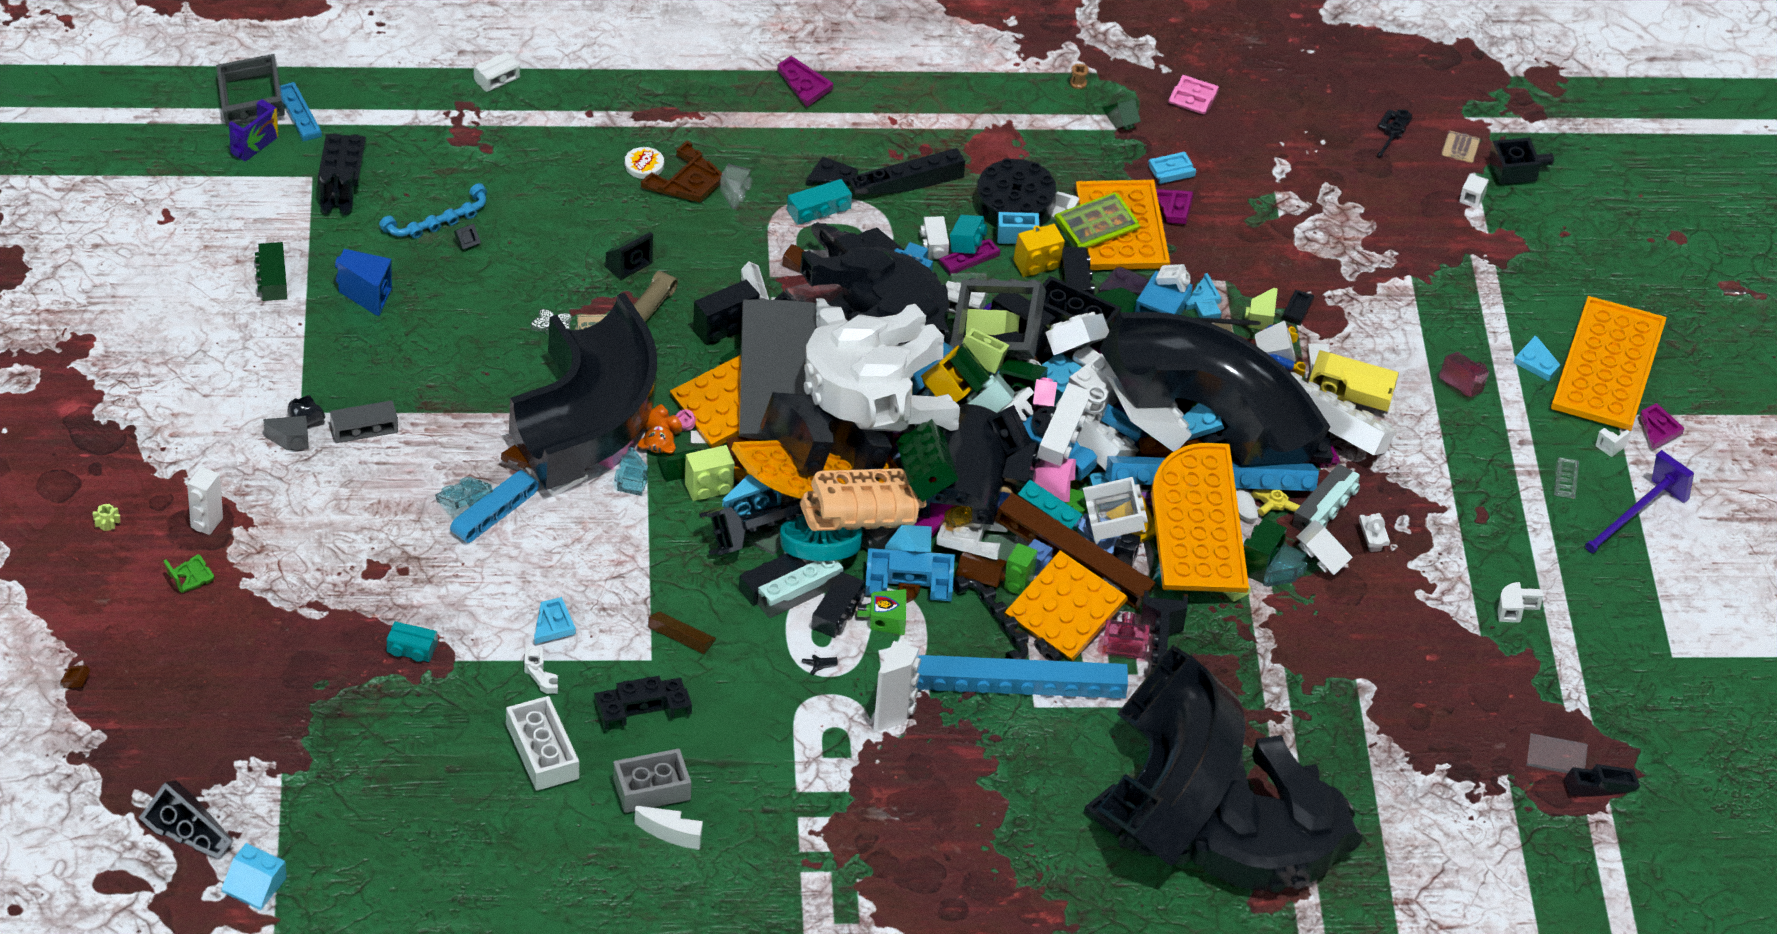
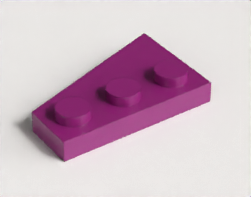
(804, 80)

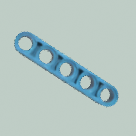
(494, 506)

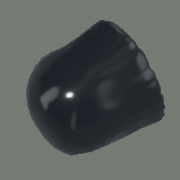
(305, 407)

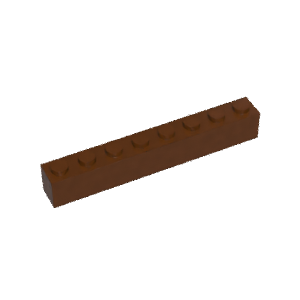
(1033, 524)

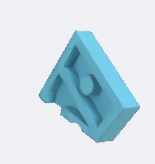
(1537, 359)

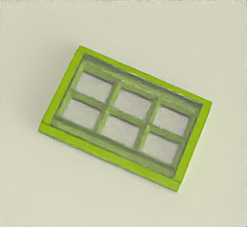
(1097, 221)

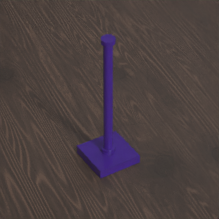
(1668, 476)

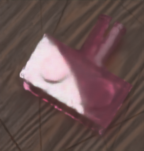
(1464, 374)
(1126, 637)

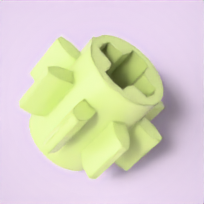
(106, 517)

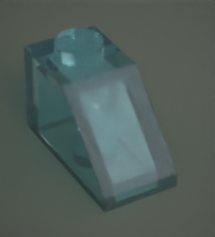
(1285, 566)

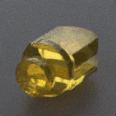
(958, 516)

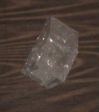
(734, 183)

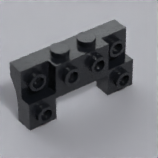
(641, 697)

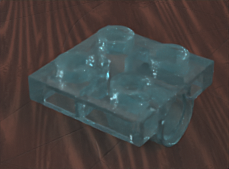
(466, 492)

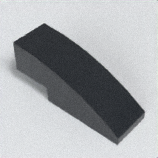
(1600, 781)

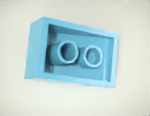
(751, 497)

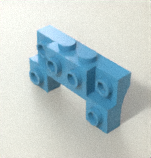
(910, 567)

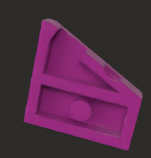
(1659, 425)

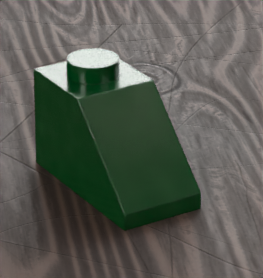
(1123, 114)

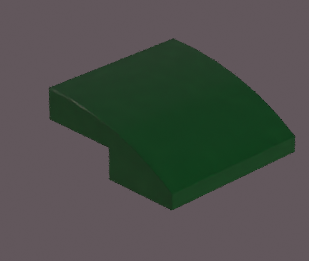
(969, 367)

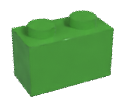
(1020, 568)

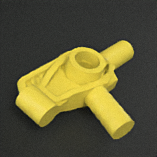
(1273, 500)

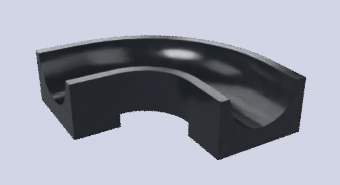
(1188, 358)
(595, 404)
(1193, 754)

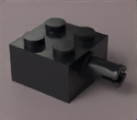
(1517, 160)

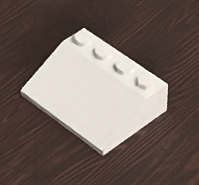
(1162, 423)

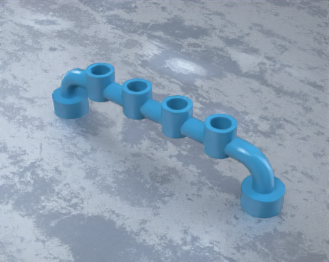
(452, 216)

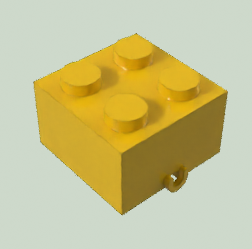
(1038, 250)

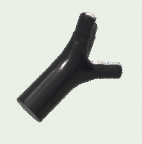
(820, 662)

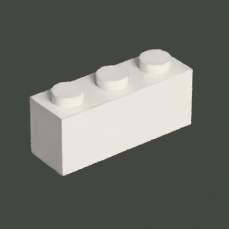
(205, 500)

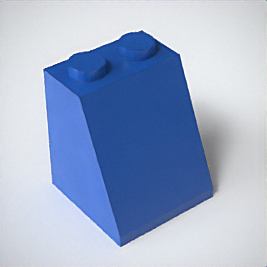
(364, 279)

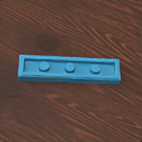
(299, 112)

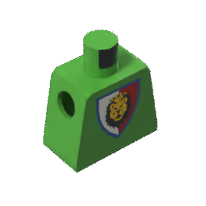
(886, 611)

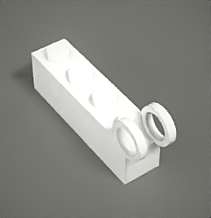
(1066, 420)

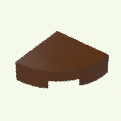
(912, 591)

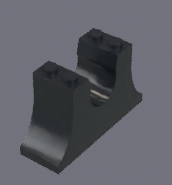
(814, 433)

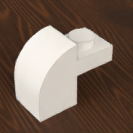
(1515, 600)

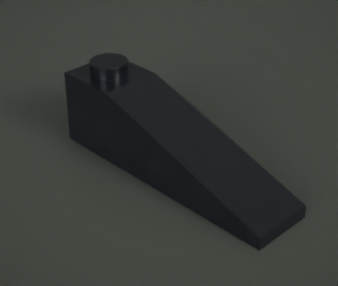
(184, 819)

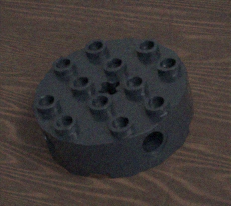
(1017, 188)

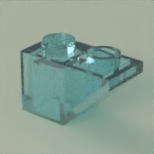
(633, 473)

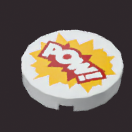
(643, 161)

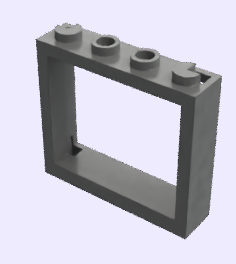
(1016, 349)

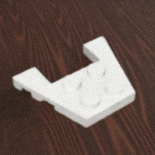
(968, 539)

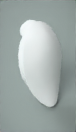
(1246, 505)

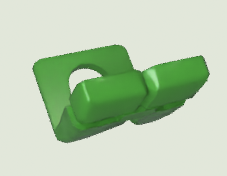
(194, 571)

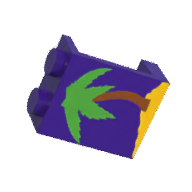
(255, 136)

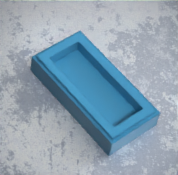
(1120, 422)

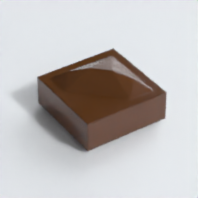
(75, 676)

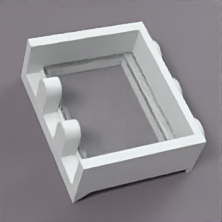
(1115, 508)

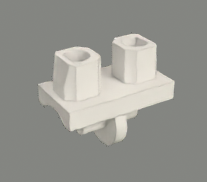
(1374, 531)

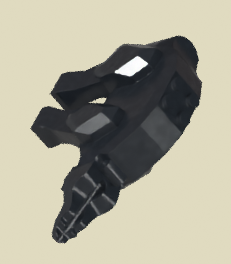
(874, 279)
(1271, 840)

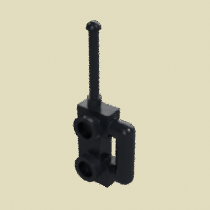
(1394, 129)

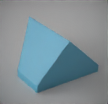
(911, 539)

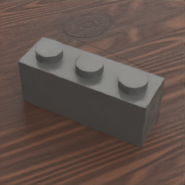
(364, 421)

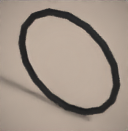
(1229, 321)

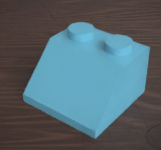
(254, 876)

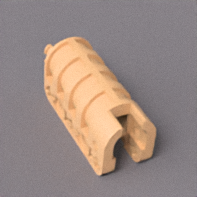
(860, 501)

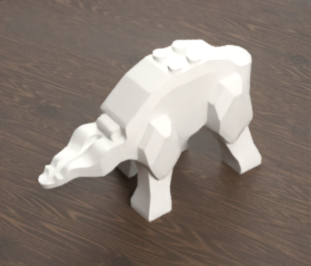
(865, 374)

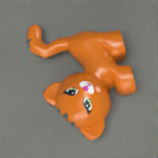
(660, 431)

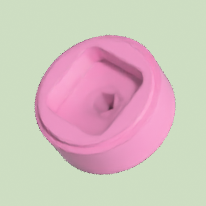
(687, 419)

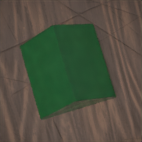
(674, 464)

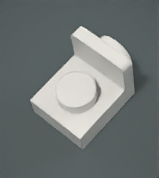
(1174, 275)

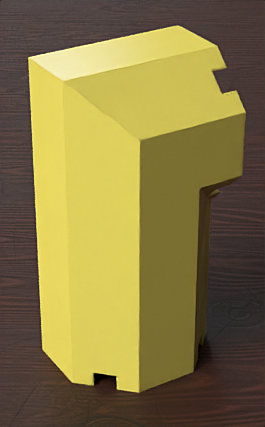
(1354, 380)

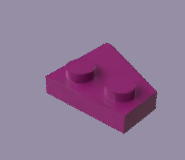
(1175, 205)

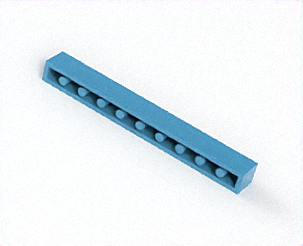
(1264, 476)
(1022, 676)

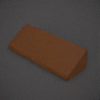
(680, 632)

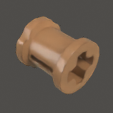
(1078, 78)

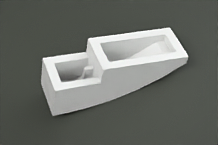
(669, 826)

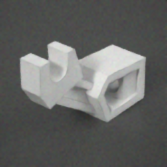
(534, 667)

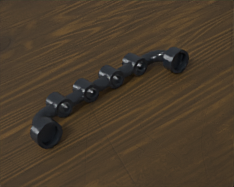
(997, 610)

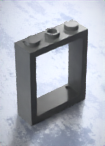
(242, 69)

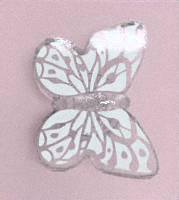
(542, 322)

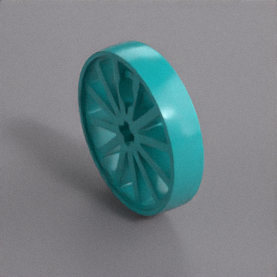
(812, 545)

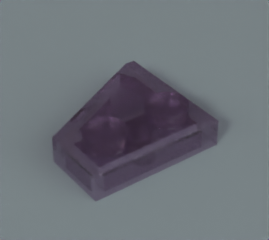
(1126, 279)

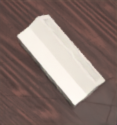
(753, 275)

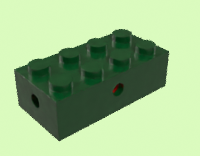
(927, 460)

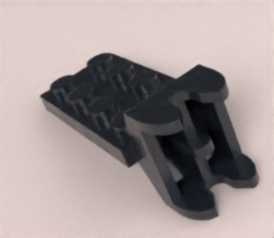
(340, 171)
(731, 528)
(1164, 618)

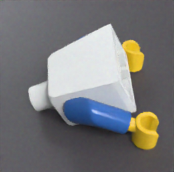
(1278, 342)

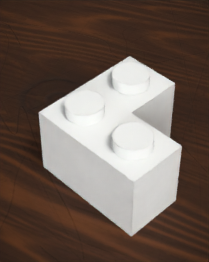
(1319, 542)

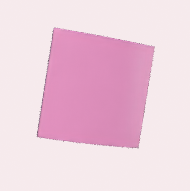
(1193, 94)
(1056, 478)

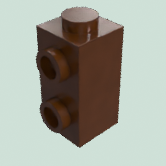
(982, 569)

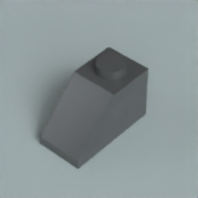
(287, 432)

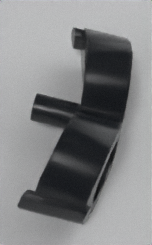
(1049, 653)

